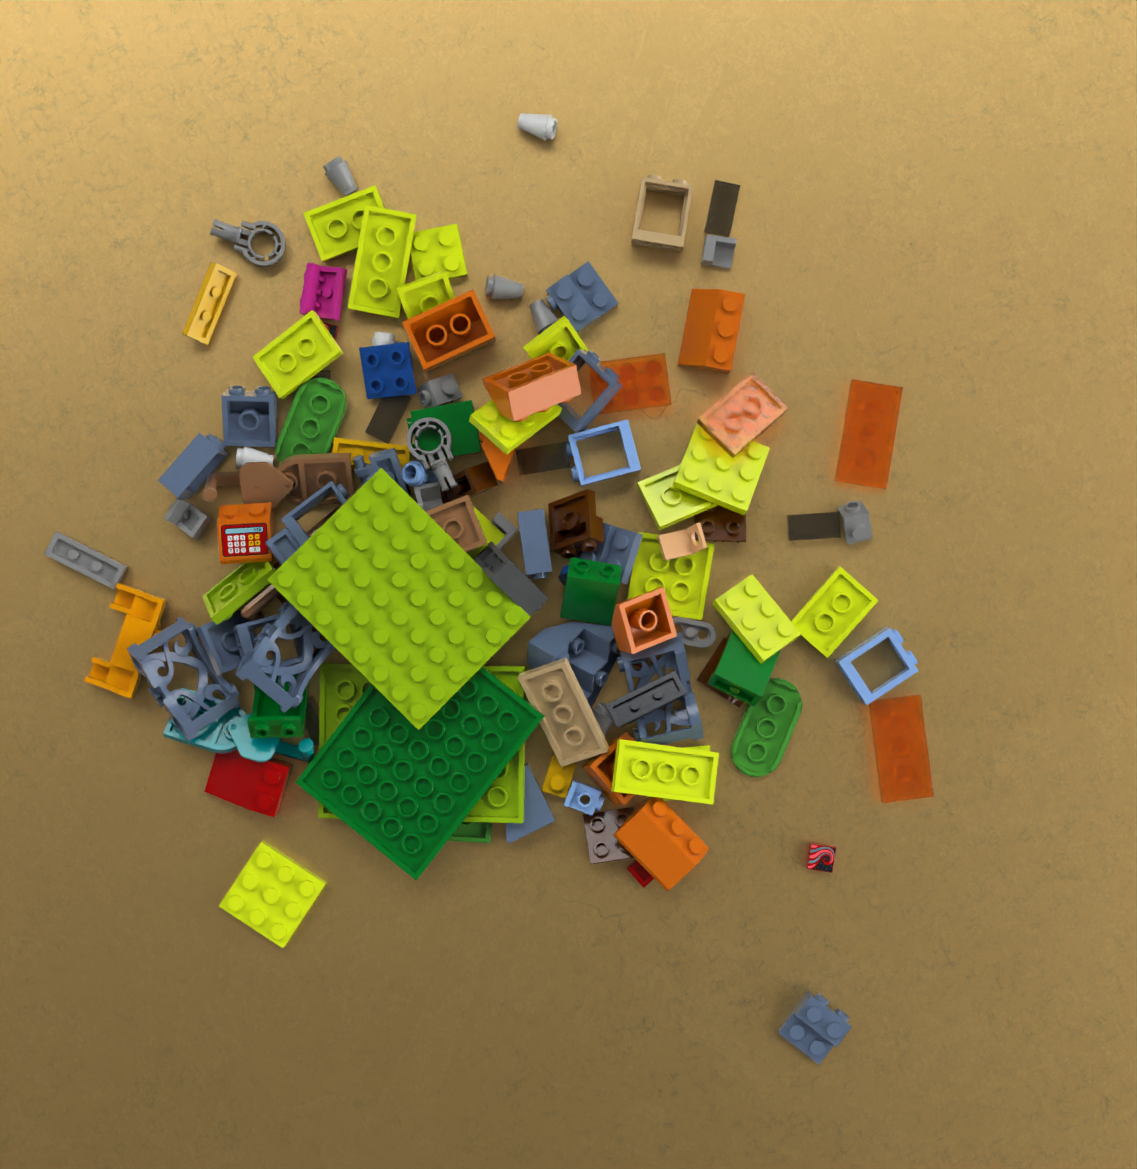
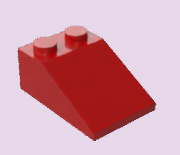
(248, 782)

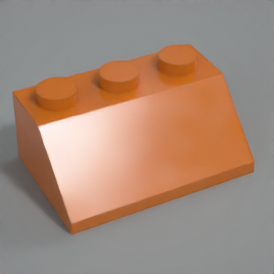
(711, 330)
(449, 331)
(533, 386)
(661, 842)

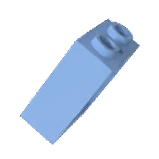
(628, 446)
(854, 679)

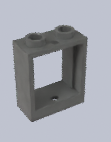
(510, 579)

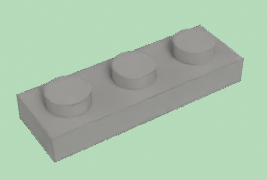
(85, 560)

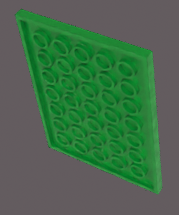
(412, 785)

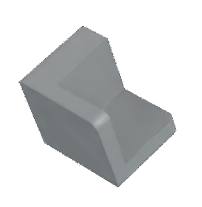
(718, 251)
(428, 495)
(505, 527)

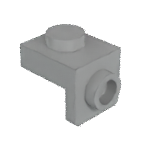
(439, 391)
(188, 518)
(855, 522)

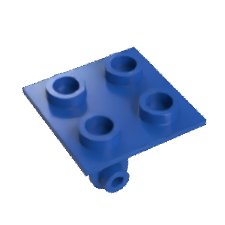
(387, 370)

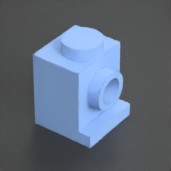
(580, 788)

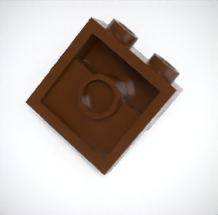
(575, 524)

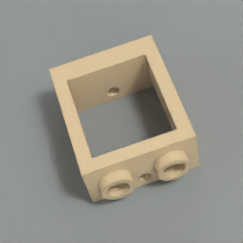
(656, 239)

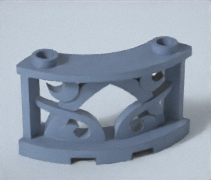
(255, 663)
(182, 715)
(687, 715)

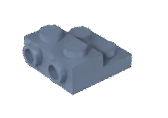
(581, 297)
(249, 416)
(618, 548)
(815, 1026)

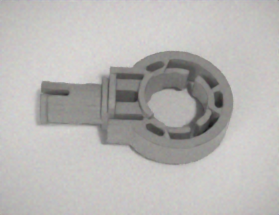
(235, 233)
(441, 465)

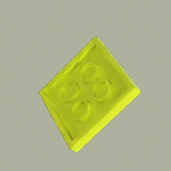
(718, 477)
(682, 578)
(272, 894)

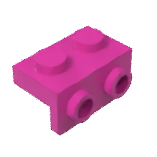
(323, 291)

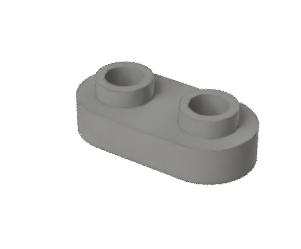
(690, 632)

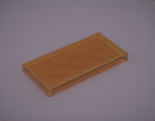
(868, 434)
(901, 748)

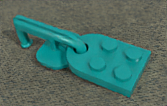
(217, 740)

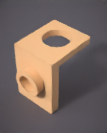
(681, 542)

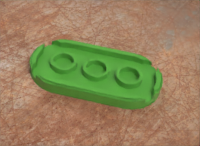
(312, 419)
(766, 729)

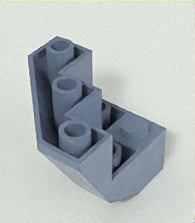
(589, 650)

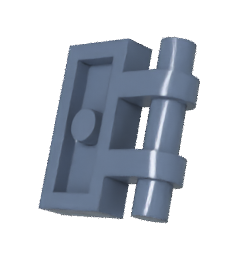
(385, 459)

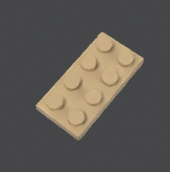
(568, 716)

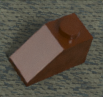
(470, 482)

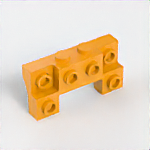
(140, 624)

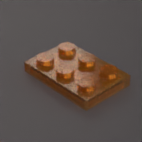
(643, 383)
(742, 415)

